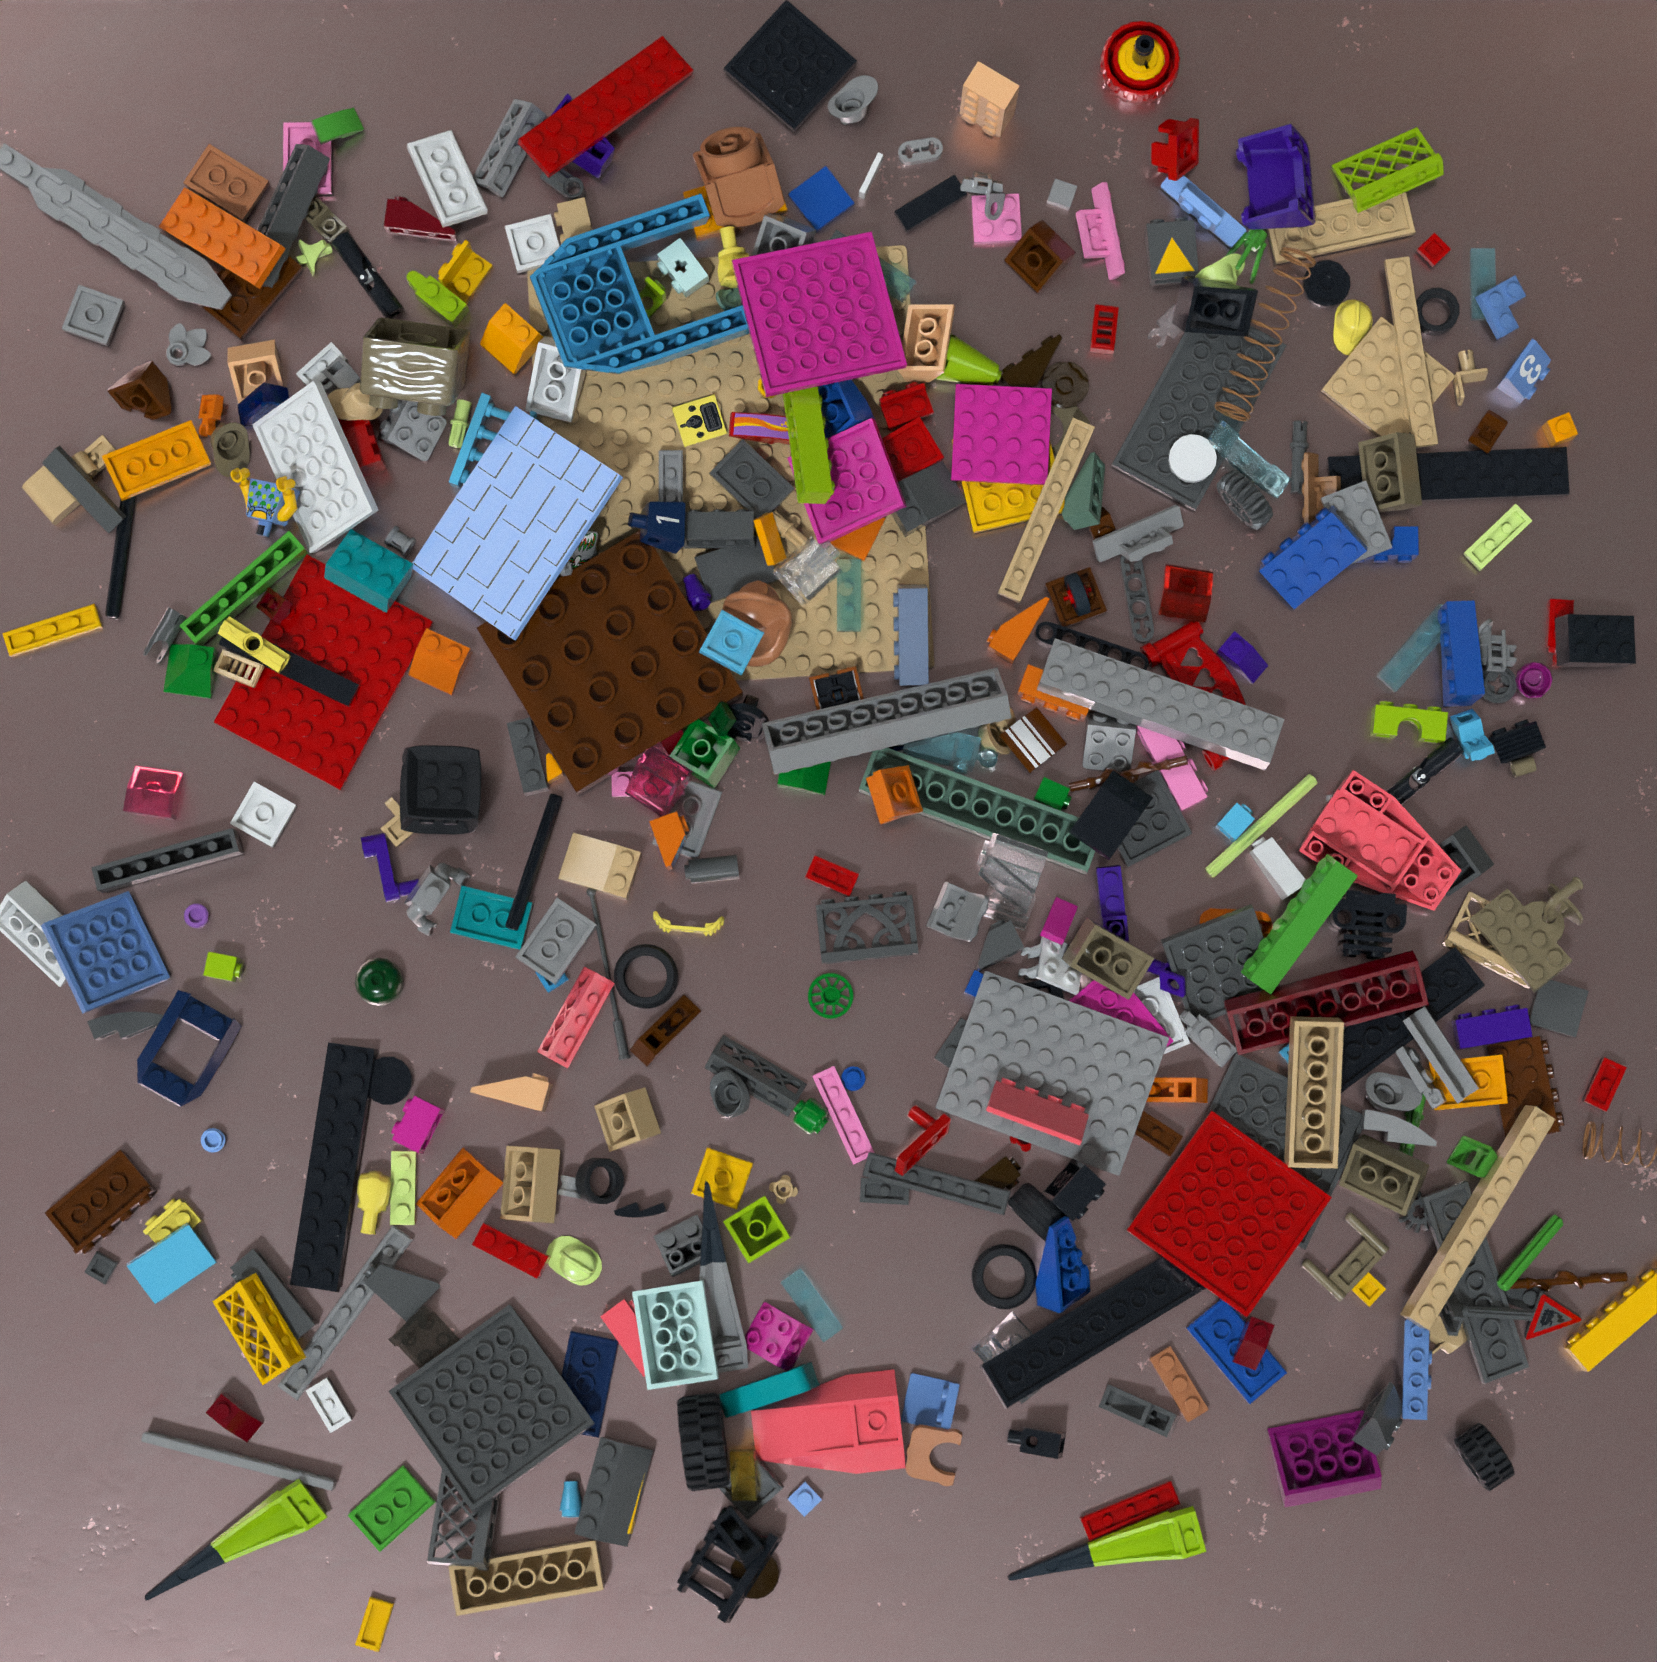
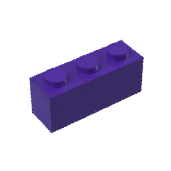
(1491, 1027)

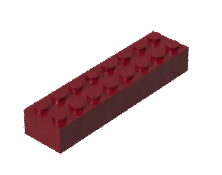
(1348, 994)

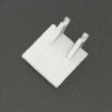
(1051, 966)

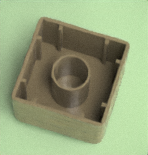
(414, 364)

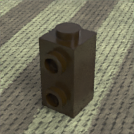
(1001, 1174)

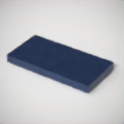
(589, 1373)

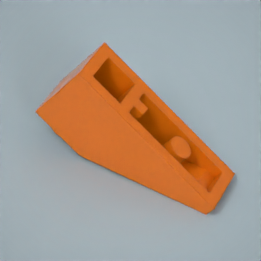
(1014, 633)
(1179, 1090)

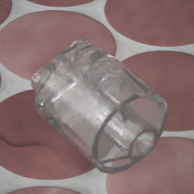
(808, 569)

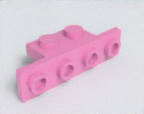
(1099, 232)

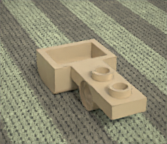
(51, 495)

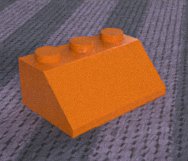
(459, 1193)

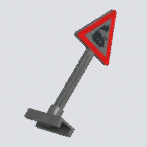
(1544, 1318)

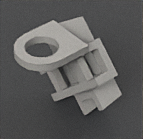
(983, 184)
(1491, 654)

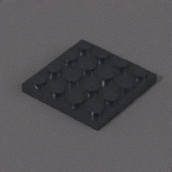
(790, 65)

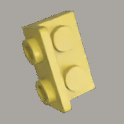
(176, 1215)

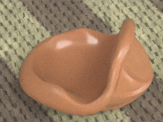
(762, 608)

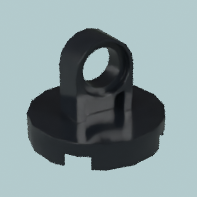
(748, 720)

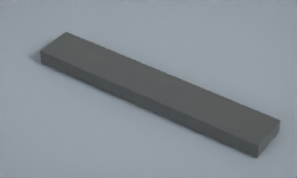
(938, 1184)

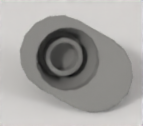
(853, 99)
(1392, 1092)

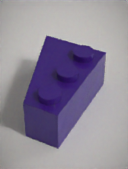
(598, 156)

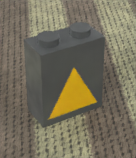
(1171, 250)

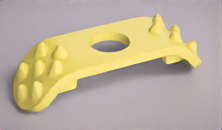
(708, 929)

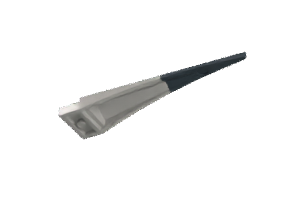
(722, 1308)

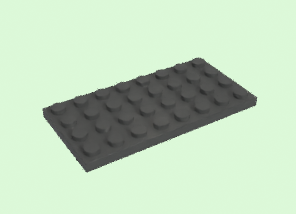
(1185, 406)

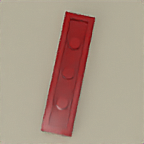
(1130, 1510)

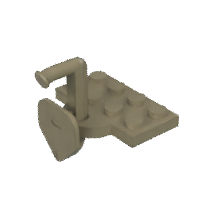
(1526, 938)

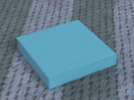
(731, 642)

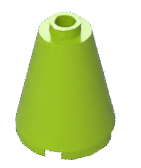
(968, 365)

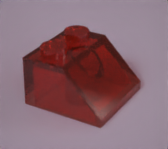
(1185, 593)

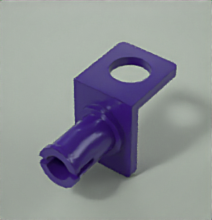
(1166, 977)

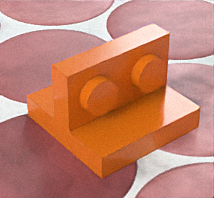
(894, 793)

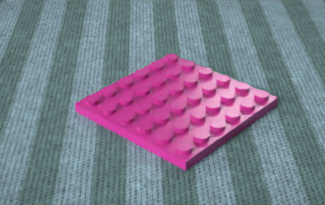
(819, 314)

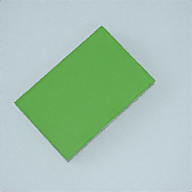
(391, 1508)

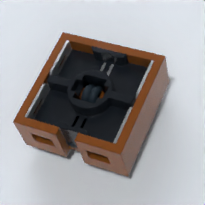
(836, 689)

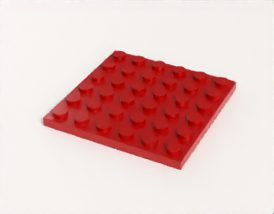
(1228, 1214)

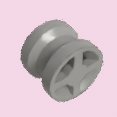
(568, 1187)

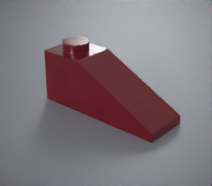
(409, 219)

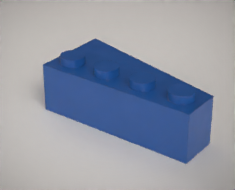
(1460, 654)

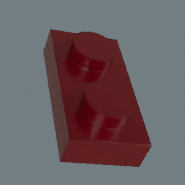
(274, 605)

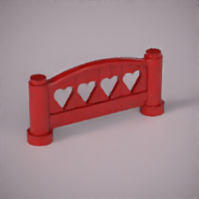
(1171, 652)

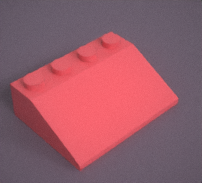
(1038, 1112)

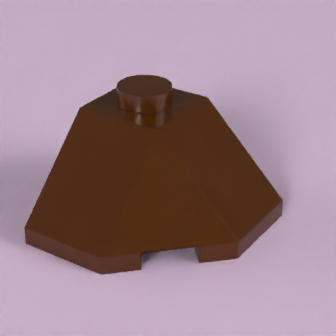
(143, 390)

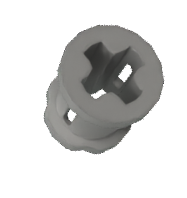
(400, 541)

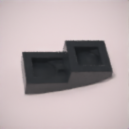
(634, 1211)

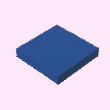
(821, 199)

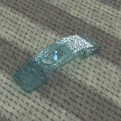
(1247, 461)

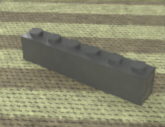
(291, 201)
(167, 860)

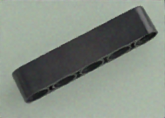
(1081, 640)

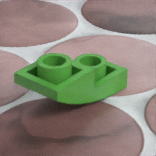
(336, 125)

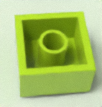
(756, 1229)

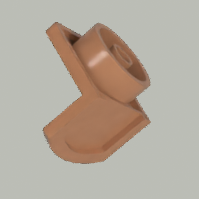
(738, 177)

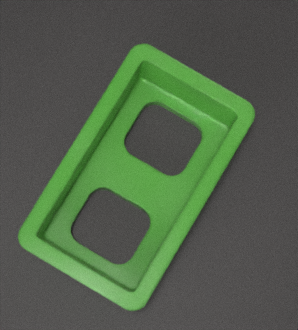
(1482, 1161)

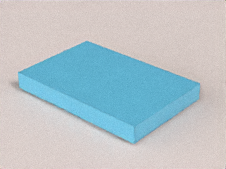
(171, 1263)

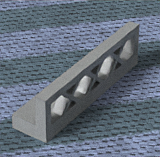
(507, 162)
(1441, 1054)

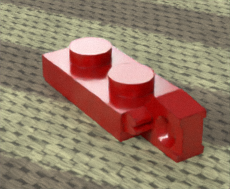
(1556, 609)

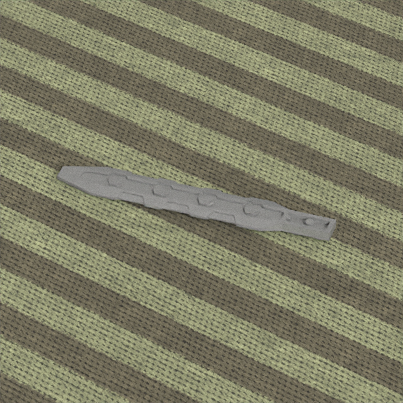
(118, 231)

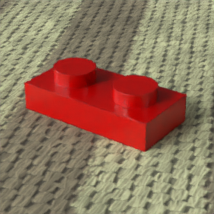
(832, 876)
(1604, 1084)

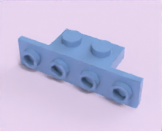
(1415, 1372)

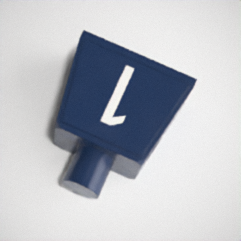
(661, 525)

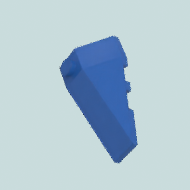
(1061, 1273)

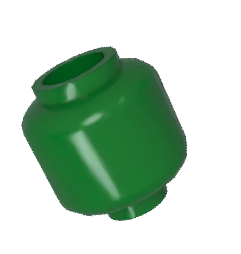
(810, 1116)

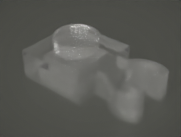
(1166, 327)

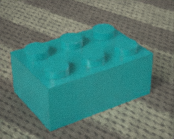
(368, 570)

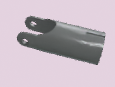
(166, 632)

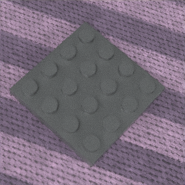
(1213, 960)

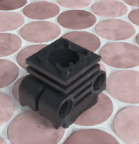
(1366, 923)

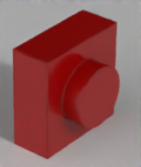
(1433, 249)

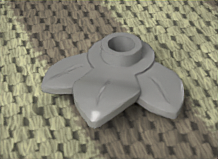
(190, 343)

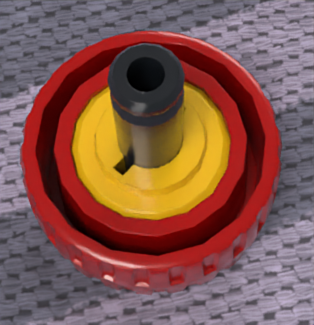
(1139, 62)

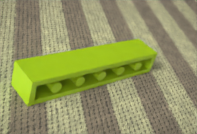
(808, 446)

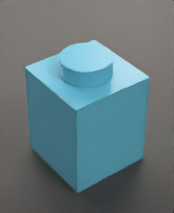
(1235, 821)

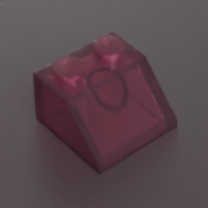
(658, 781)
(153, 793)

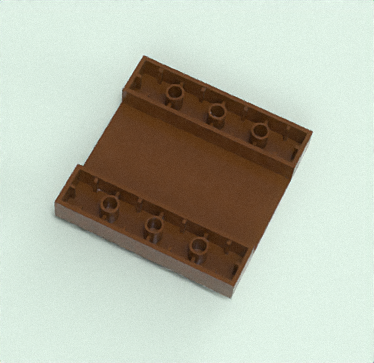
(611, 663)

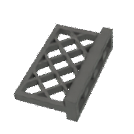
(482, 1536)

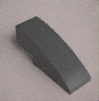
(125, 1023)
(1139, 1411)

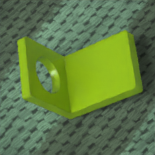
(656, 292)

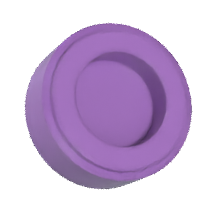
(196, 915)

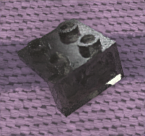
(424, 1337)

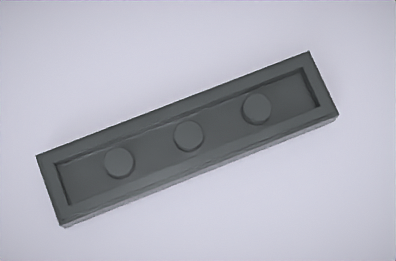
(84, 489)

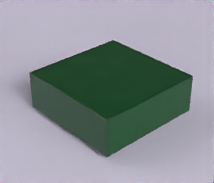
(722, 719)

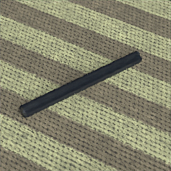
(119, 560)
(533, 862)

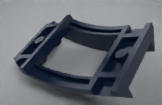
(201, 1018)

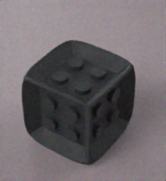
(440, 789)

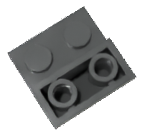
(681, 1245)

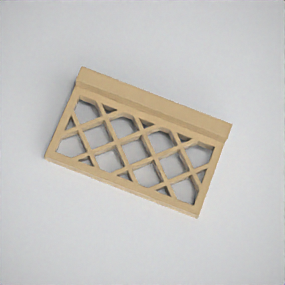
(1473, 948)

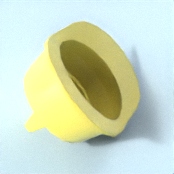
(1351, 325)

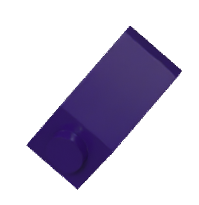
(1242, 657)

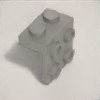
(412, 430)
(1108, 743)
(958, 912)

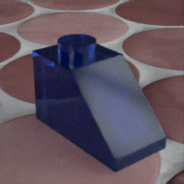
(261, 402)

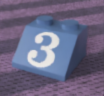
(1525, 372)

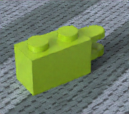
(438, 298)

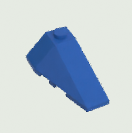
(843, 407)

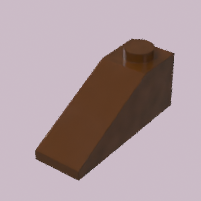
(665, 1030)

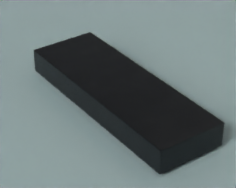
(930, 203)

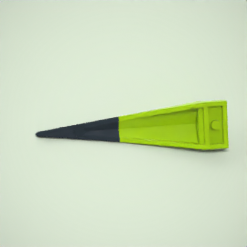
(275, 1519)
(1157, 1538)

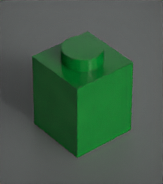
(1052, 794)

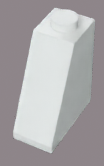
(1277, 867)

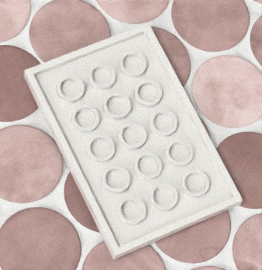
(311, 448)

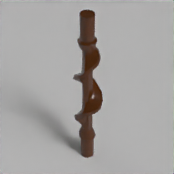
(1131, 775)
(1566, 1277)

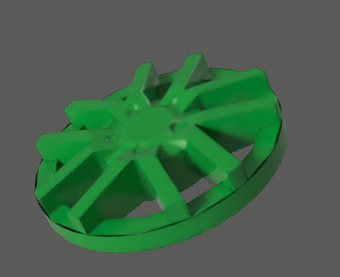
(830, 995)

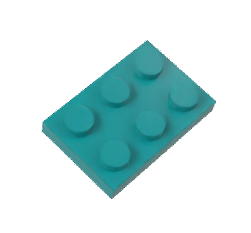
(484, 918)

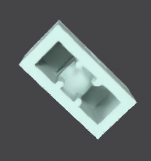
(676, 255)

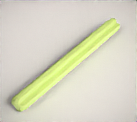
(1261, 825)

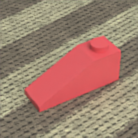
(623, 1325)

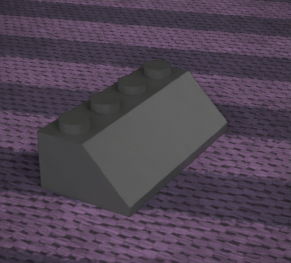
(613, 1491)

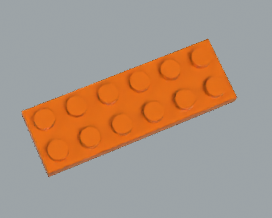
(222, 237)

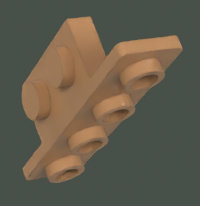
(1315, 486)

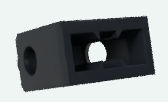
(1049, 1443)

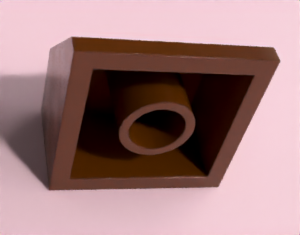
(1039, 255)

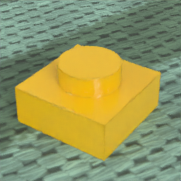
(1368, 1289)

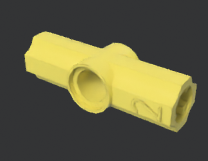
(242, 636)

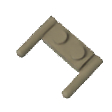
(1355, 1265)

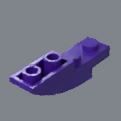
(1112, 900)

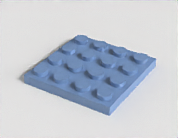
(105, 952)

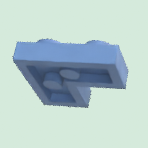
(1495, 306)

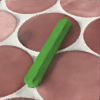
(1529, 1253)

